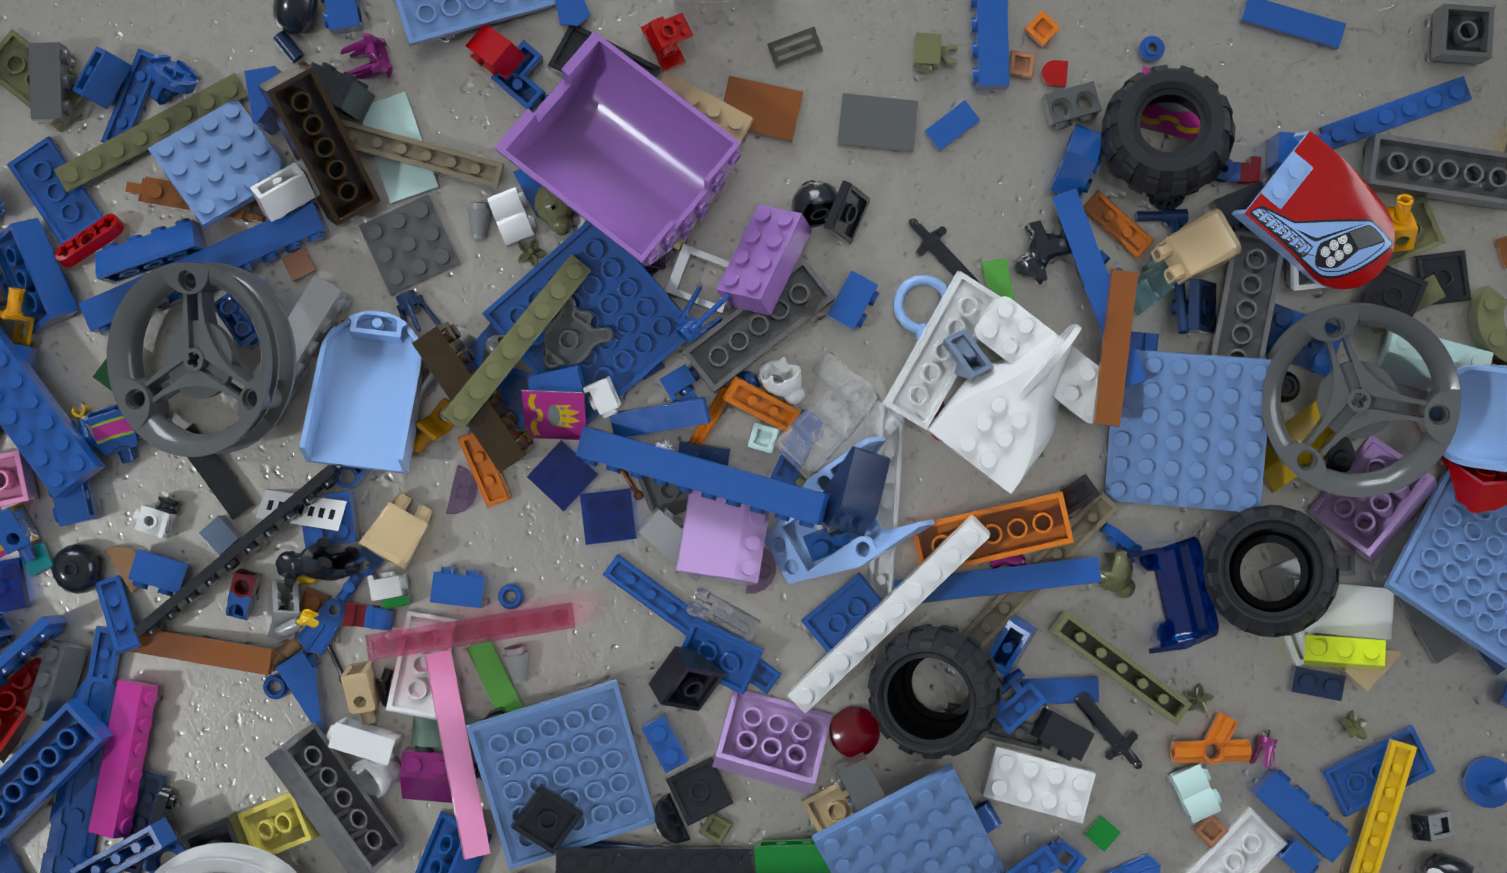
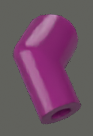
(1011, 561)

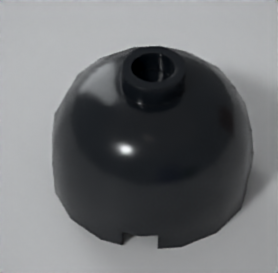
(814, 201)
(78, 568)

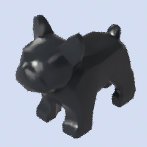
(1041, 250)
(317, 563)

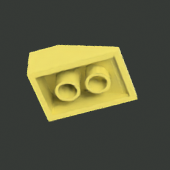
(277, 825)

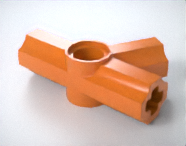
(1220, 736)

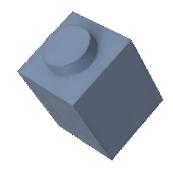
(220, 534)

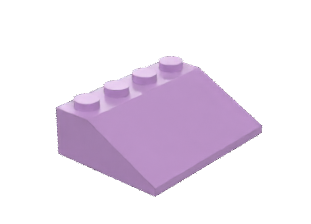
(1374, 521)
(722, 540)
(772, 741)

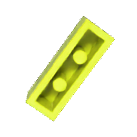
(1345, 652)

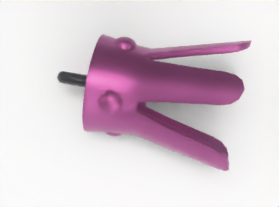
(1268, 745)

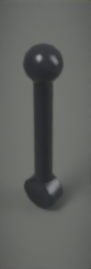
(335, 661)

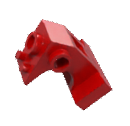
(663, 39)

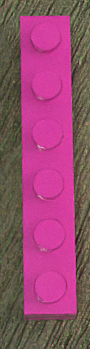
(123, 759)

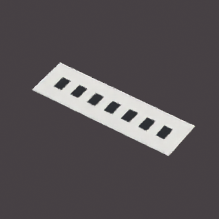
(321, 514)

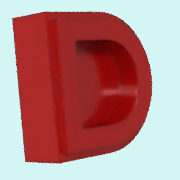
(1055, 73)

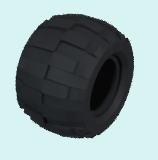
(1160, 171)
(1301, 536)
(910, 722)

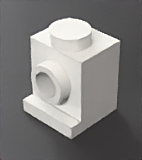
(603, 397)
(162, 521)
(388, 585)

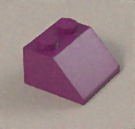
(424, 776)

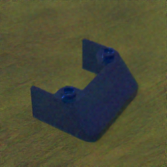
(1183, 593)

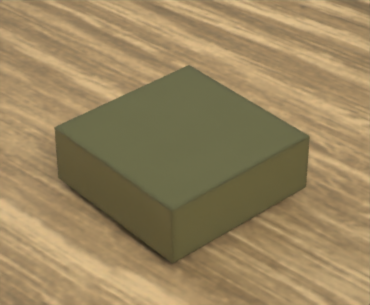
(716, 828)

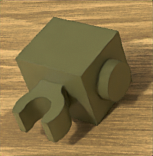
(929, 51)

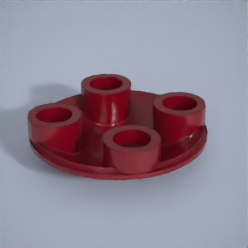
(854, 731)

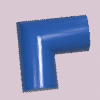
(518, 84)

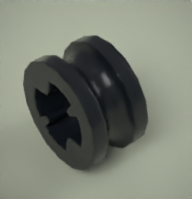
(168, 505)

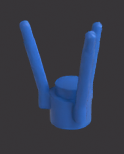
(689, 328)

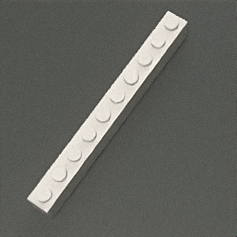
(889, 613)

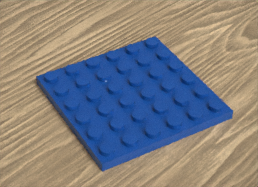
(618, 295)

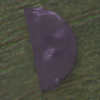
(463, 491)
(766, 575)

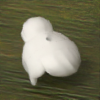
(782, 380)
(375, 776)

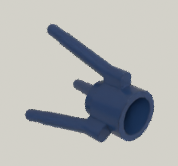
(409, 304)

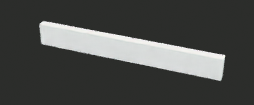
(882, 568)

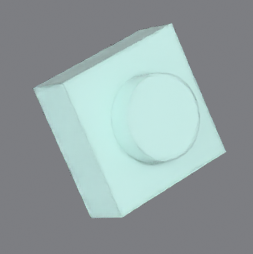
(762, 438)

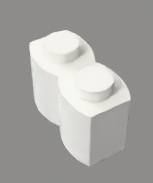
(512, 217)

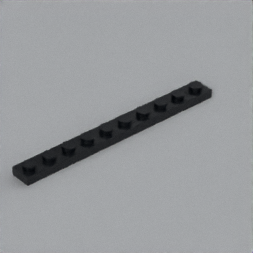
(230, 558)

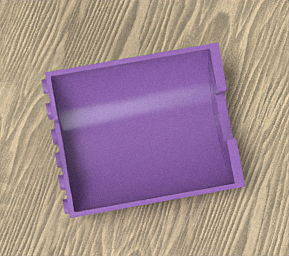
(623, 151)

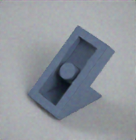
(967, 354)

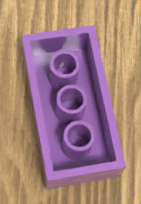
(764, 259)

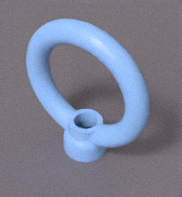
(902, 292)

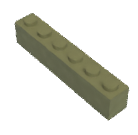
(1120, 667)

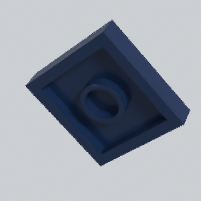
(1200, 306)

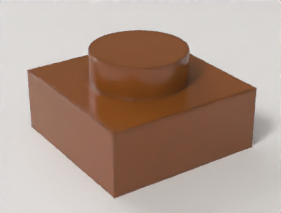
(313, 599)

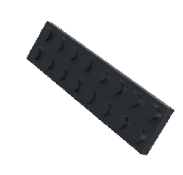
(655, 860)

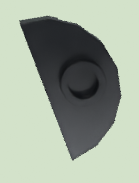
(1341, 456)
(669, 821)

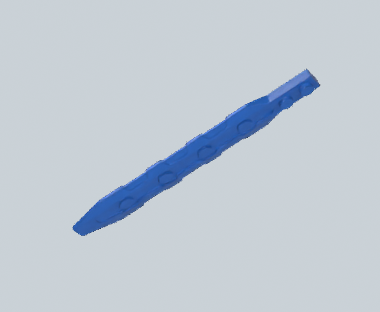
(71, 812)

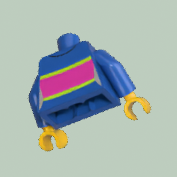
(108, 431)

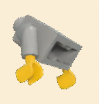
(284, 610)

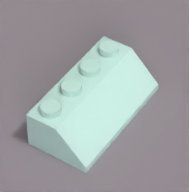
(1409, 369)

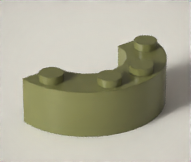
(1487, 323)

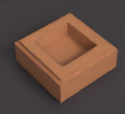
(1021, 64)
(299, 264)
(1210, 830)

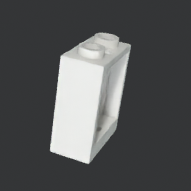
(679, 270)
(364, 740)

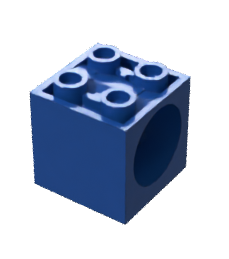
(238, 320)

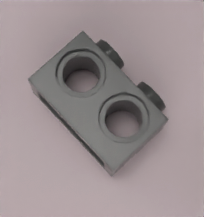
(1069, 100)

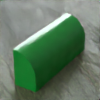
(789, 857)

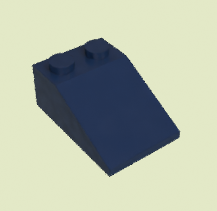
(856, 491)

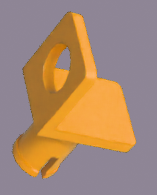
(1404, 222)
(13, 312)
(431, 427)

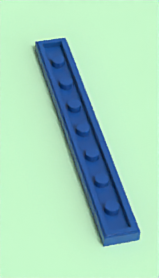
(1091, 269)
(1016, 579)
(672, 609)

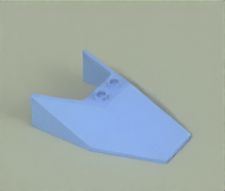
(790, 551)

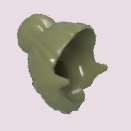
(558, 219)
(1117, 574)

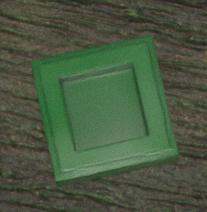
(397, 601)
(1102, 833)

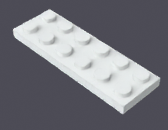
(930, 367)

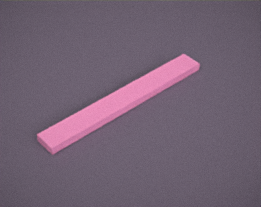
(457, 754)

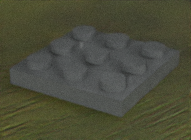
(409, 245)

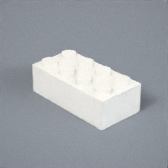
(1037, 783)

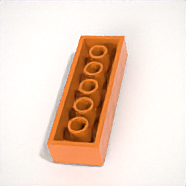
(1013, 529)

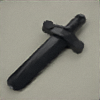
(932, 242)
(1120, 744)

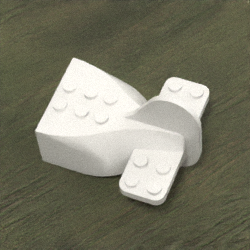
(1012, 411)

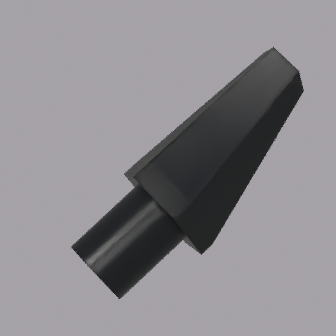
(384, 685)

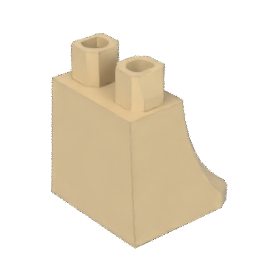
(1198, 248)
(396, 532)

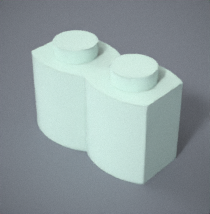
(1195, 792)

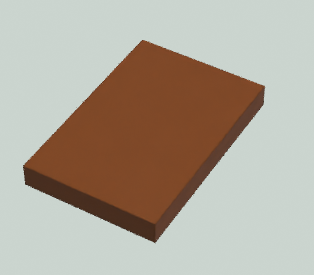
(771, 106)

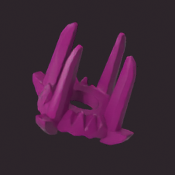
(378, 63)

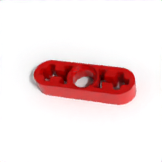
(76, 249)

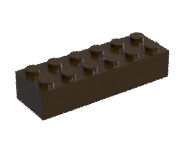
(319, 142)
(493, 423)

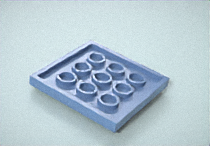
(217, 162)

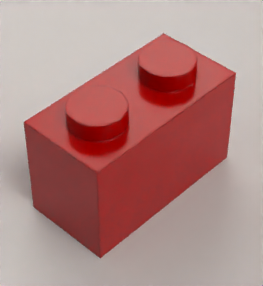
(494, 51)

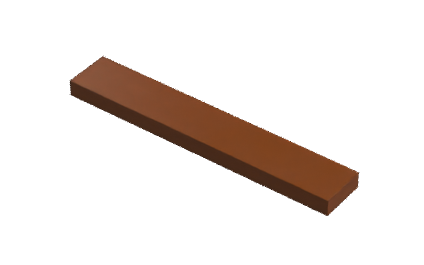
(1115, 348)
(208, 652)

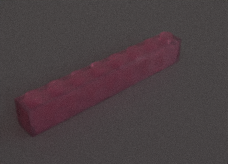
(470, 631)

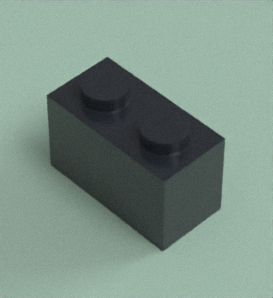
(1061, 734)

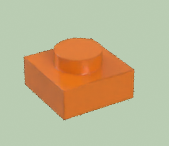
(1042, 28)

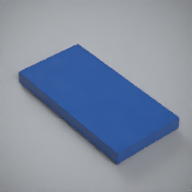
(62, 211)
(1355, 776)

